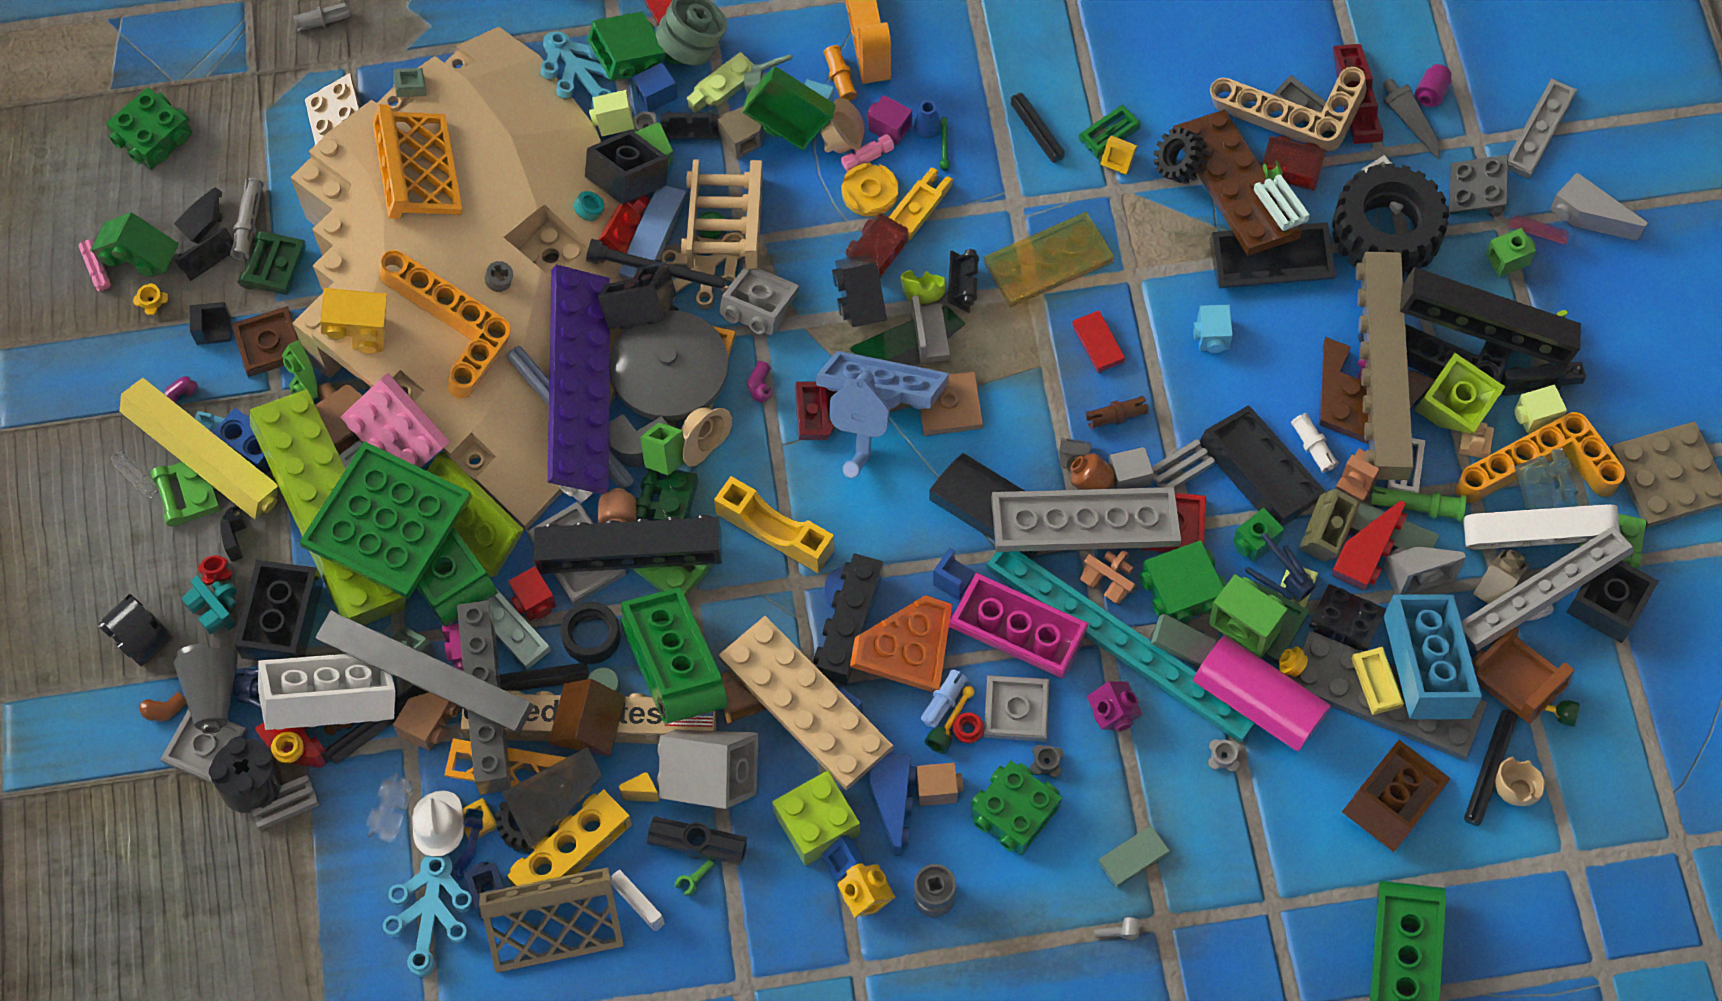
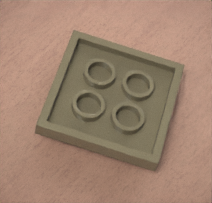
(1670, 474)

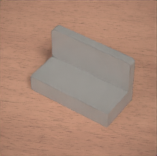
(930, 332)

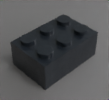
(278, 611)

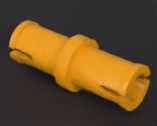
(839, 72)

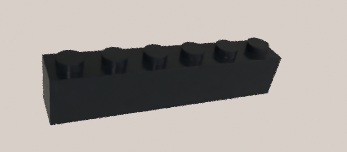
(1490, 317)
(628, 544)

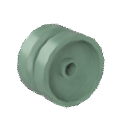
(691, 30)

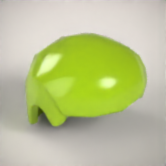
(928, 287)

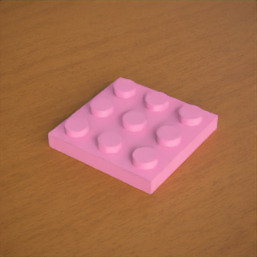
(394, 423)

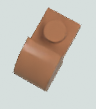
(1358, 477)

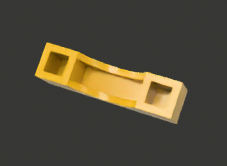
(796, 539)

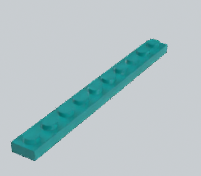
(1120, 641)

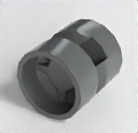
(934, 890)

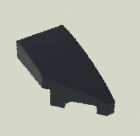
(201, 216)
(231, 523)

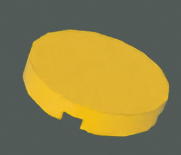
(869, 189)

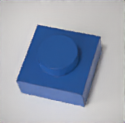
(841, 857)

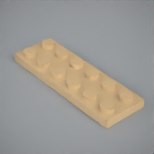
(806, 702)

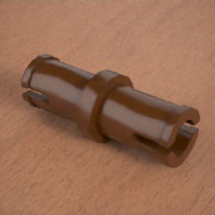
(1117, 412)

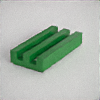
(1093, 145)

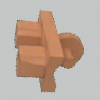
(1097, 570)

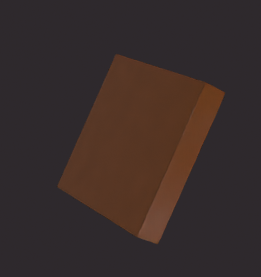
(264, 340)

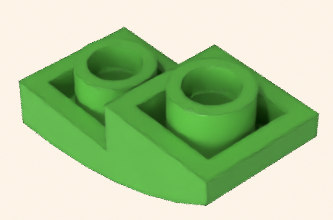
(297, 362)

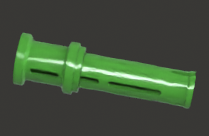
(1432, 504)

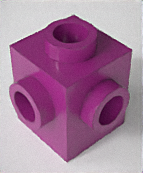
(1115, 706)

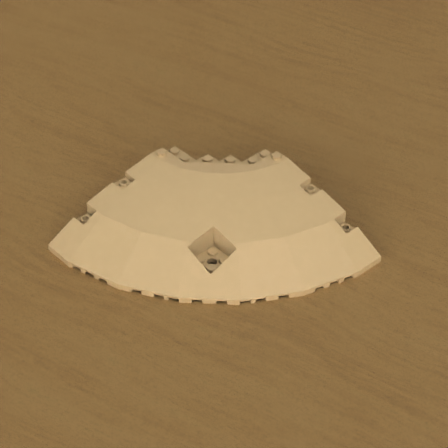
(517, 178)

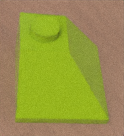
(1459, 396)

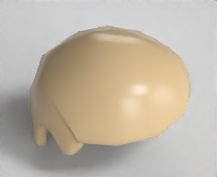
(1519, 782)

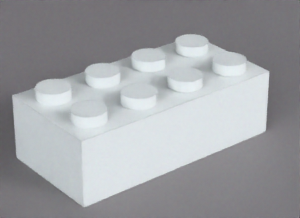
(323, 691)

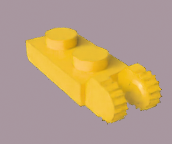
(921, 202)

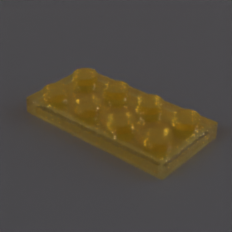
(1048, 259)

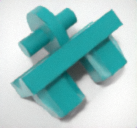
(217, 615)

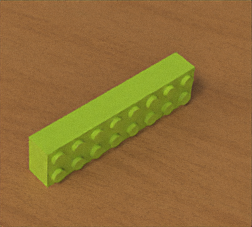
(306, 473)

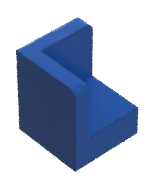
(655, 87)
(952, 575)

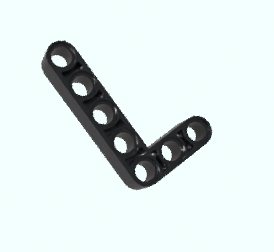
(1442, 351)

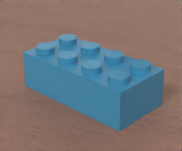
(1432, 657)

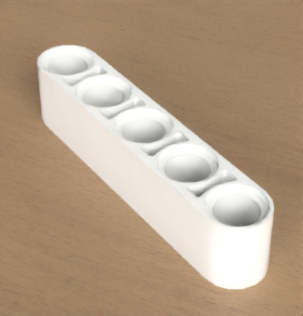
(1538, 526)

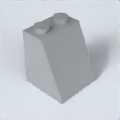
(708, 767)

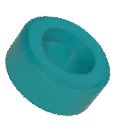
(589, 205)

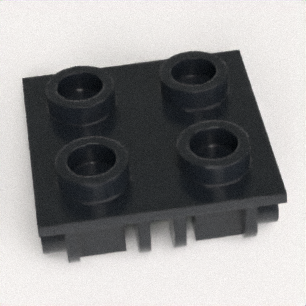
(1347, 616)

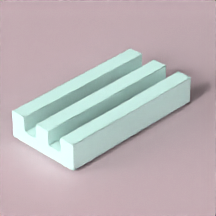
(1286, 201)

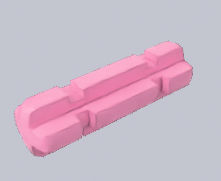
(868, 152)
(94, 266)

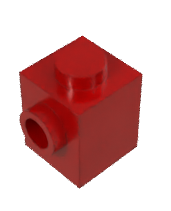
(531, 595)

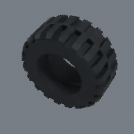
(1376, 190)

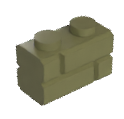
(1329, 525)

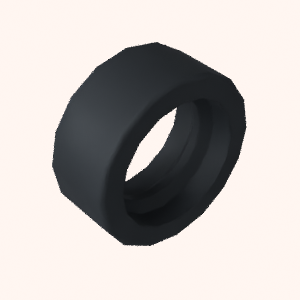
(584, 611)

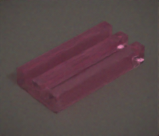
(1539, 229)

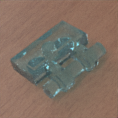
(1538, 485)

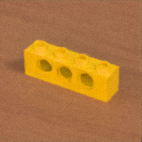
(589, 845)

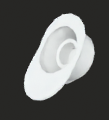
(438, 823)

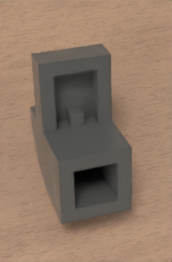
(626, 442)

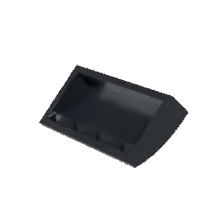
(1294, 261)
(1261, 466)
(967, 492)

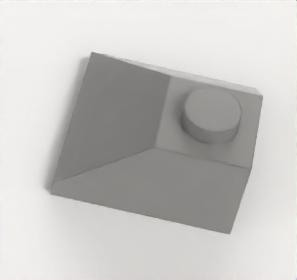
(1422, 568)

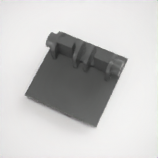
(1479, 185)

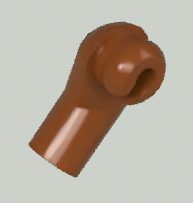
(162, 711)

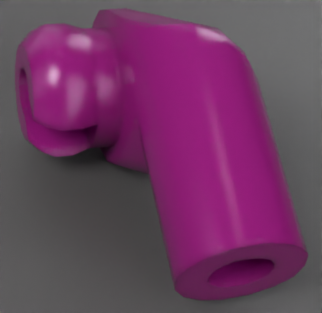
(756, 383)
(180, 386)

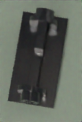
(690, 125)
(206, 254)
(962, 286)

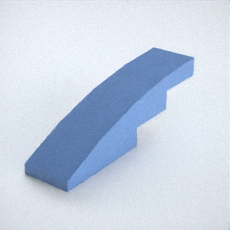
(655, 227)

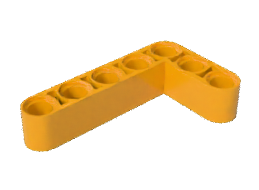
(870, 40)
(452, 315)
(1531, 446)

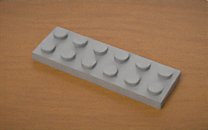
(1085, 519)

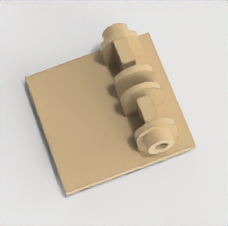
(332, 106)

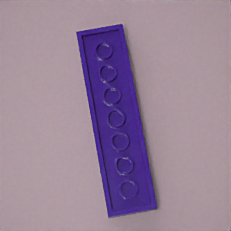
(578, 382)

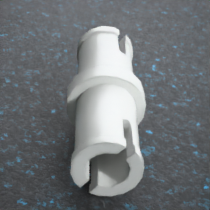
(1314, 443)

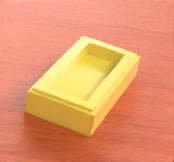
(1377, 681)

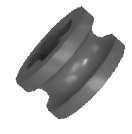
(504, 270)

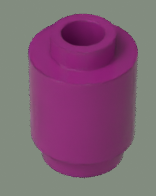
(1433, 85)

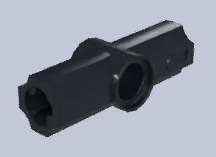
(717, 846)

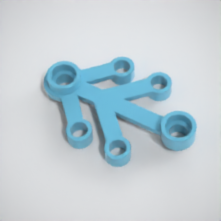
(559, 45)
(428, 907)

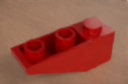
(1363, 551)

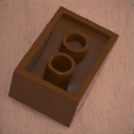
(1396, 795)

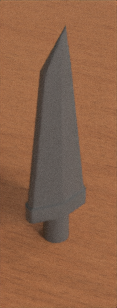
(1406, 107)

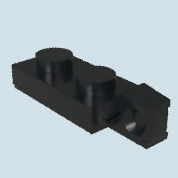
(1525, 380)

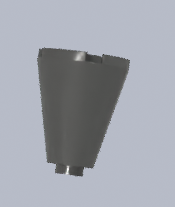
(207, 683)

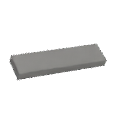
(1540, 128)

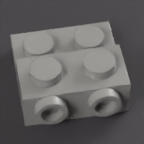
(758, 300)

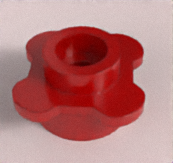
(214, 569)

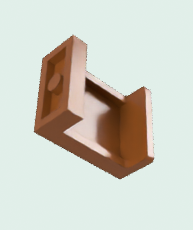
(1520, 676)

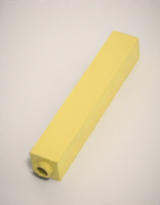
(199, 448)

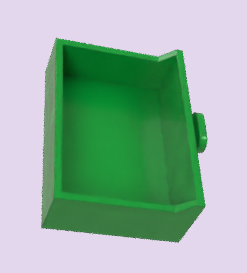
(788, 108)

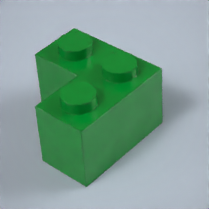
(136, 242)

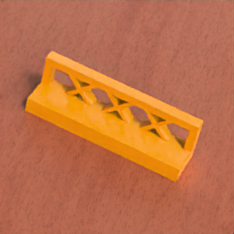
(517, 760)

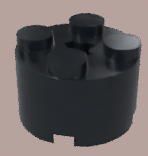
(135, 630)
(246, 775)

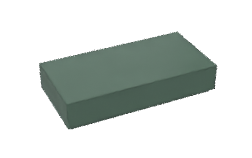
(1182, 640)
(1133, 856)

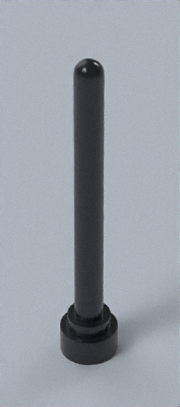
(599, 253)

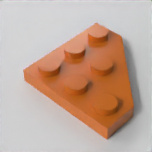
(907, 645)

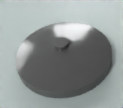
(669, 366)

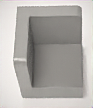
(1131, 469)

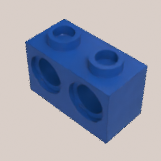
(246, 444)

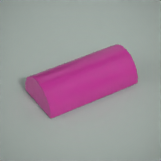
(1019, 625)
(1261, 693)

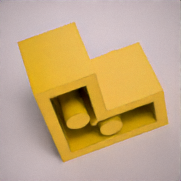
(356, 316)

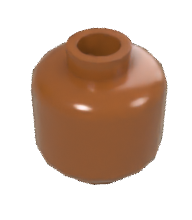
(1092, 473)

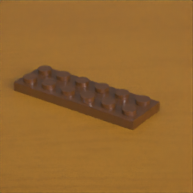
(1231, 183)

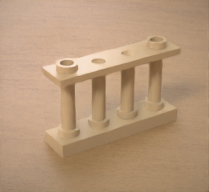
(747, 225)

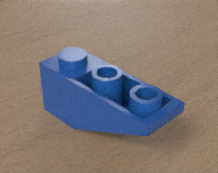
(889, 793)

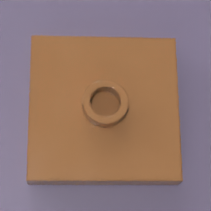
(955, 408)

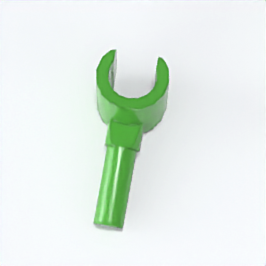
(1272, 173)
(694, 878)

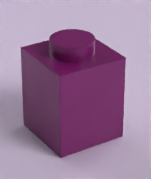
(889, 119)

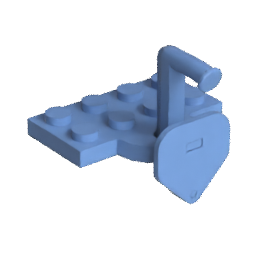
(867, 392)

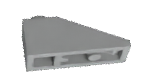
(1593, 209)

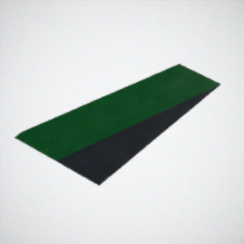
(900, 342)

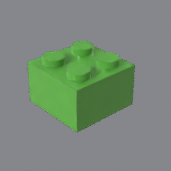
(1248, 615)

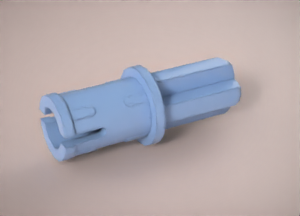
(943, 699)

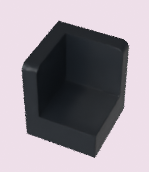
(210, 323)

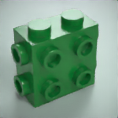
(625, 45)
(149, 128)
(1182, 582)
(1015, 806)

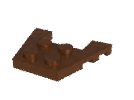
(1343, 395)

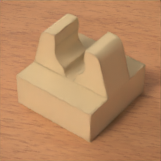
(1478, 443)

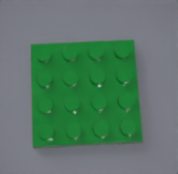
(386, 519)

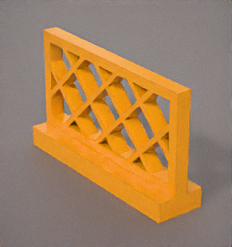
(393, 169)

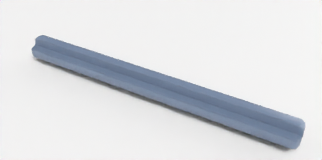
(540, 383)

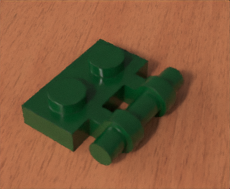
(675, 499)

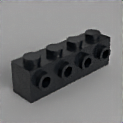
(850, 617)

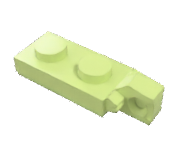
(720, 84)

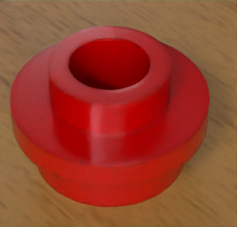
(968, 719)

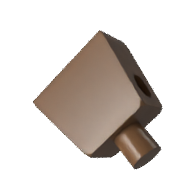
(331, 407)

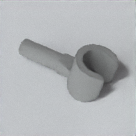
(1129, 931)

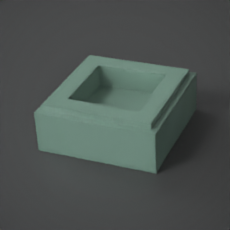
(409, 82)

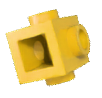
(865, 889)

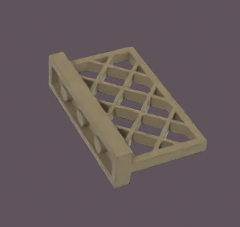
(540, 896)

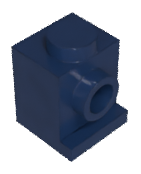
(481, 876)

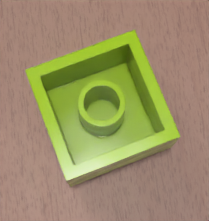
(815, 816)

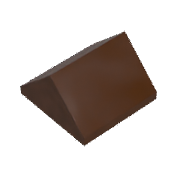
(587, 717)

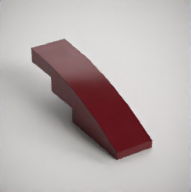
(1365, 125)

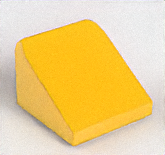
(639, 789)

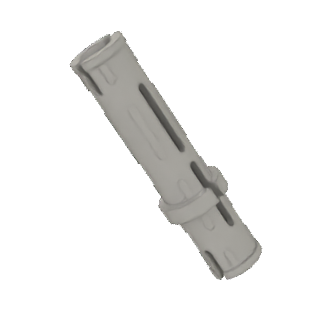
(245, 228)

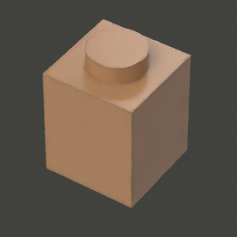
(938, 784)

